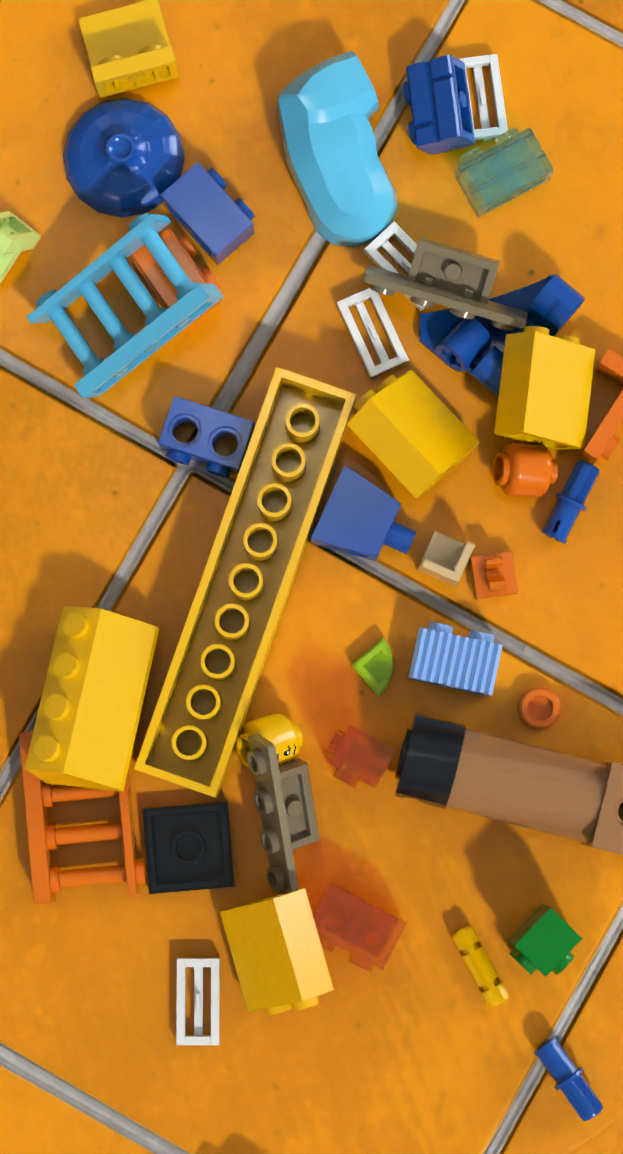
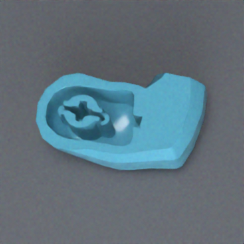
(335, 151)

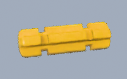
(479, 966)

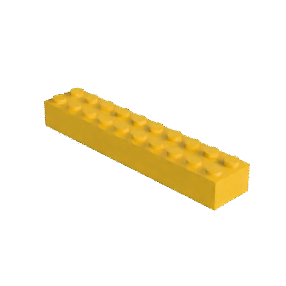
(246, 582)

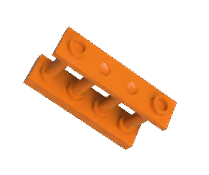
(46, 837)

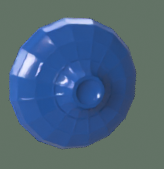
(123, 157)

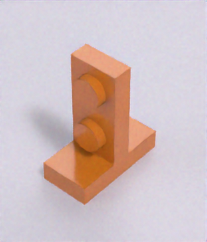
(603, 440)

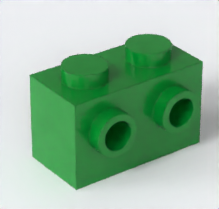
(544, 942)

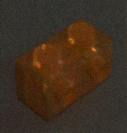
(358, 757)
(356, 927)

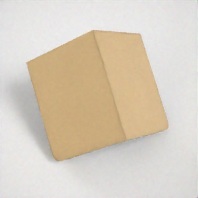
(445, 558)

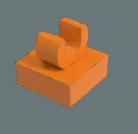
(494, 575)

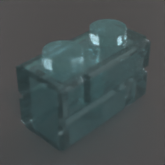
(503, 170)

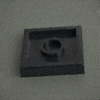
(188, 847)

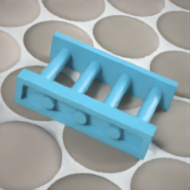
(160, 323)

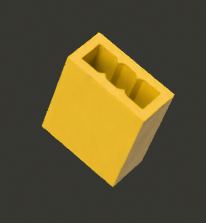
(545, 389)
(411, 431)
(277, 953)

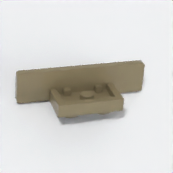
(450, 279)
(285, 809)

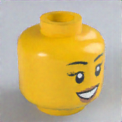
(275, 729)

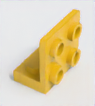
(128, 47)

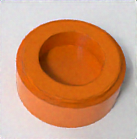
(539, 708)

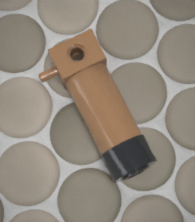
(512, 782)

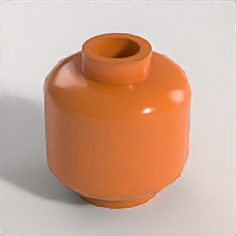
(524, 470)

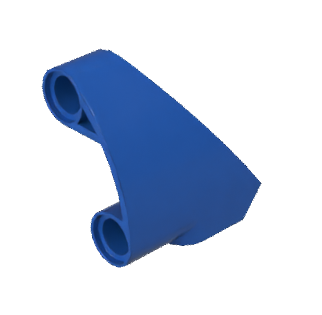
(479, 346)

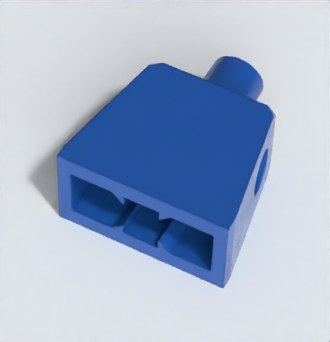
(360, 519)

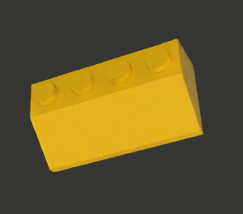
(92, 699)

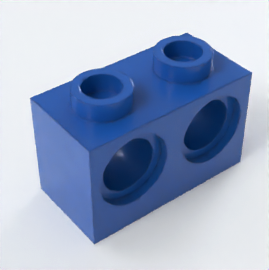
(211, 426)

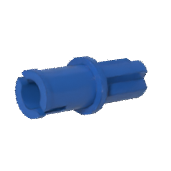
(571, 501)
(569, 1079)

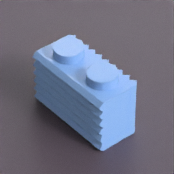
(455, 660)

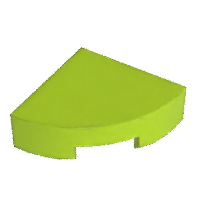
(376, 667)

